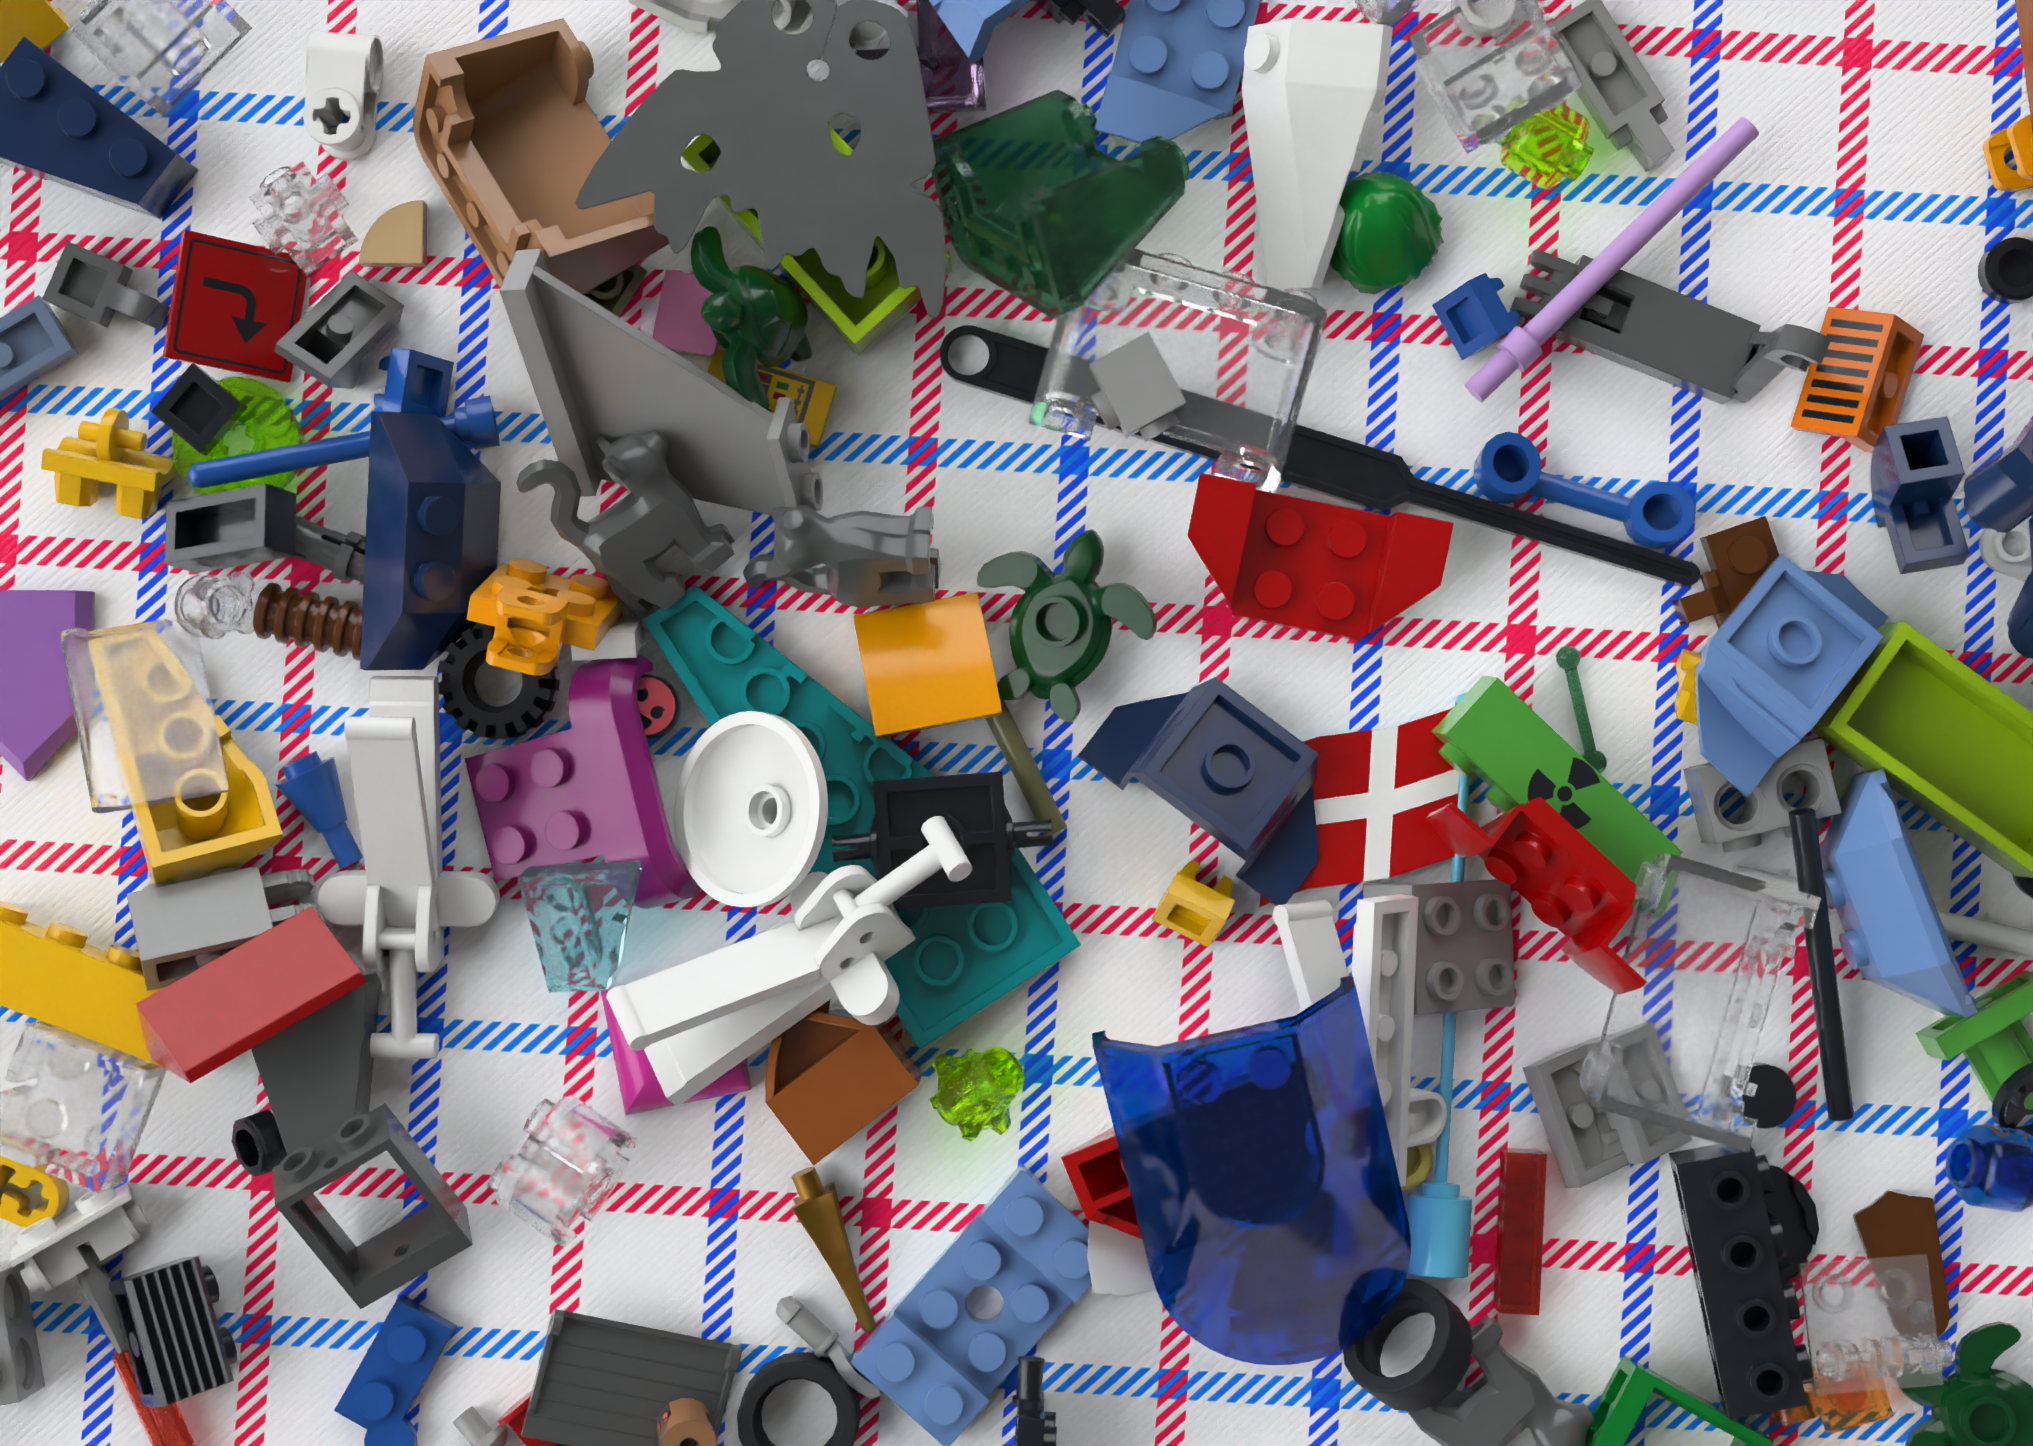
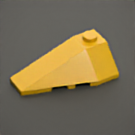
(211, 831)

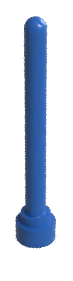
(470, 424)

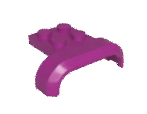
(583, 790)

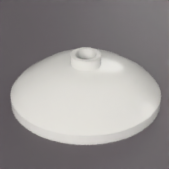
(751, 809)

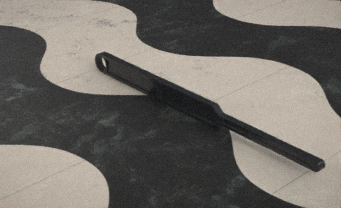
(1340, 470)

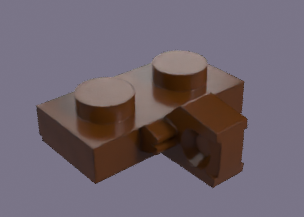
(1736, 563)

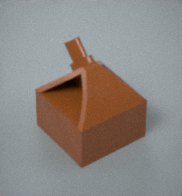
(835, 1078)

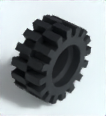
(475, 714)

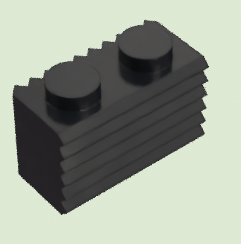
(173, 1331)

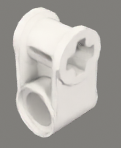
(343, 80)

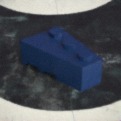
(79, 139)

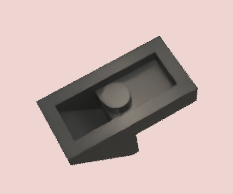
(341, 331)

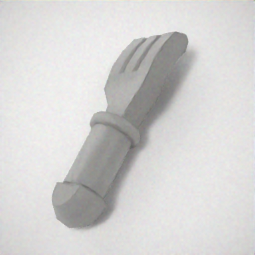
(824, 1340)

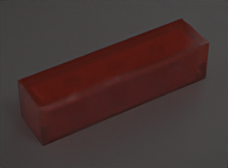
(1519, 1231)

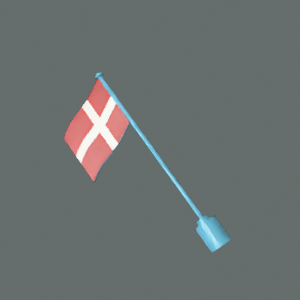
(1374, 826)

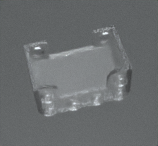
(1228, 342)

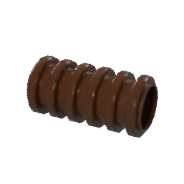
(308, 620)

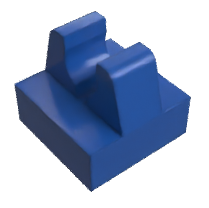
(1475, 315)
(415, 383)

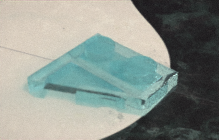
(580, 920)

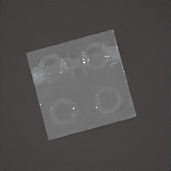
(1872, 1324)

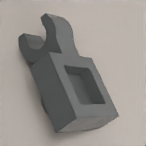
(97, 288)

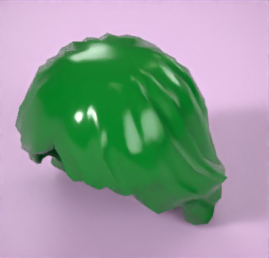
(1385, 232)

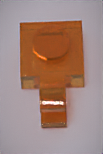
(1838, 1410)

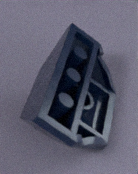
(425, 542)

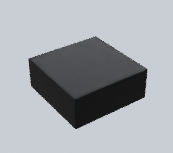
(199, 409)

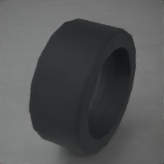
(795, 1367)
(1440, 1368)

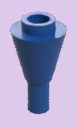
(317, 795)

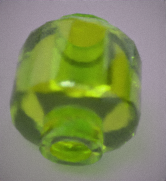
(1548, 147)

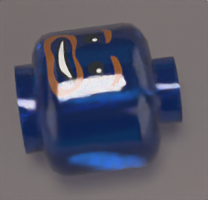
(1992, 1168)

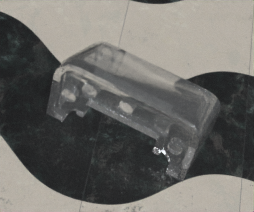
(1691, 1034)

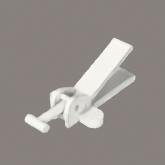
(403, 890)
(1385, 988)
(741, 997)

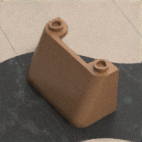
(514, 145)

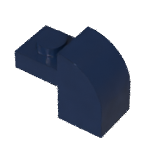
(1913, 491)

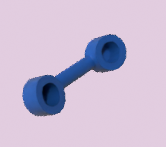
(1652, 518)

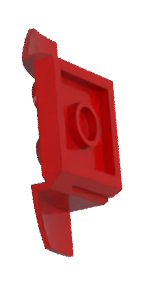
(1313, 560)
(1558, 875)

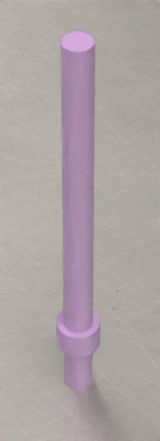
(1523, 344)

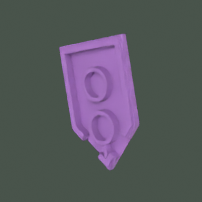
(33, 675)

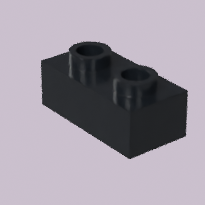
(230, 528)

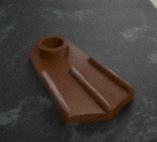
(1902, 1227)

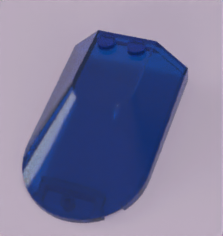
(1263, 1181)

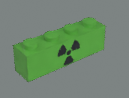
(1527, 760)

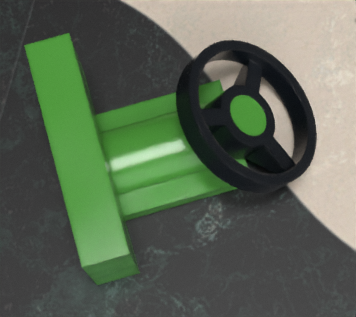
(1994, 1047)

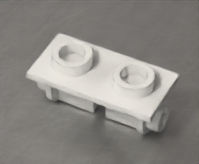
(53, 1246)

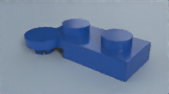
(395, 1373)

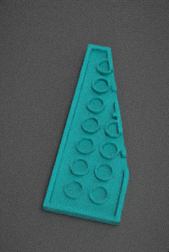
(960, 952)

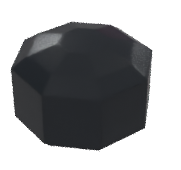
(258, 1142)

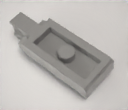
(1615, 84)

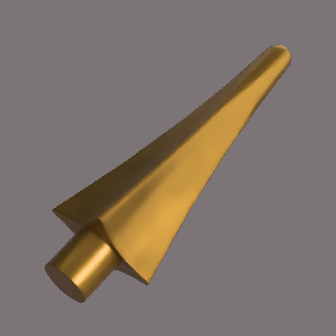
(823, 1221)

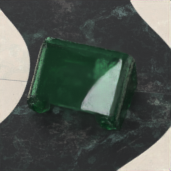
(1045, 207)

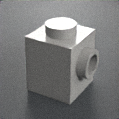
(1136, 389)

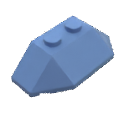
(1886, 902)

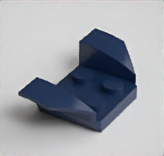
(1223, 771)

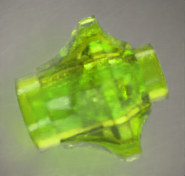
(977, 1090)

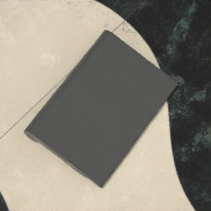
(612, 1379)

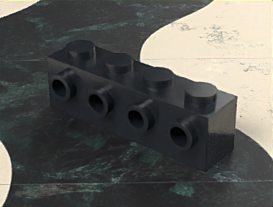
(1739, 1279)

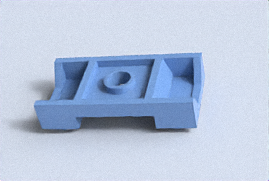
(942, 1358)

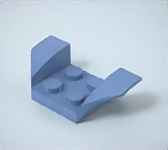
(1175, 67)
(1779, 667)

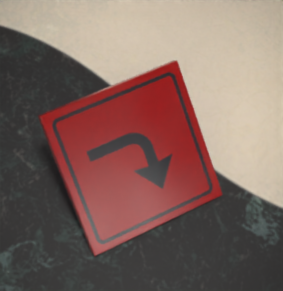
(233, 306)

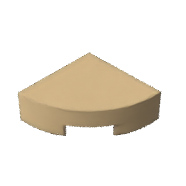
(397, 238)

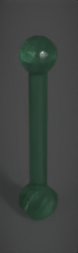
(1568, 659)

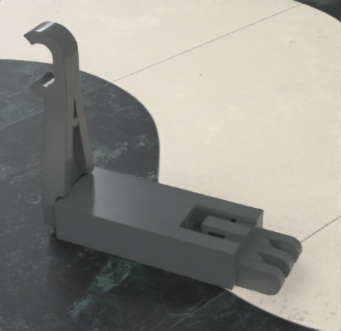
(1672, 333)

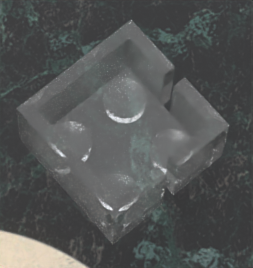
(1494, 91)
(82, 1102)

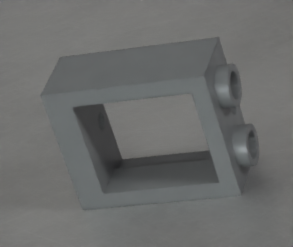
(399, 1251)

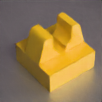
(1193, 907)

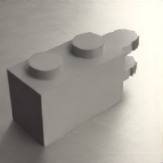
(206, 917)

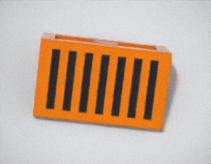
(1860, 377)

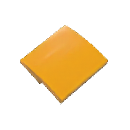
(927, 665)

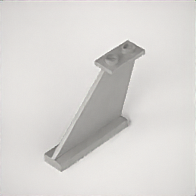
(614, 380)

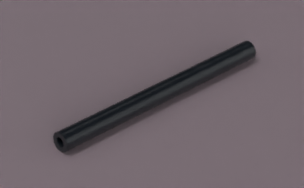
(1822, 967)

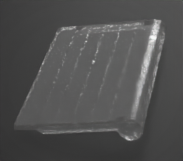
(143, 715)

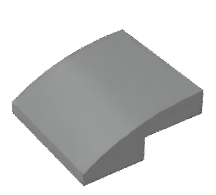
(1585, 1138)

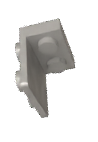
(1461, 944)

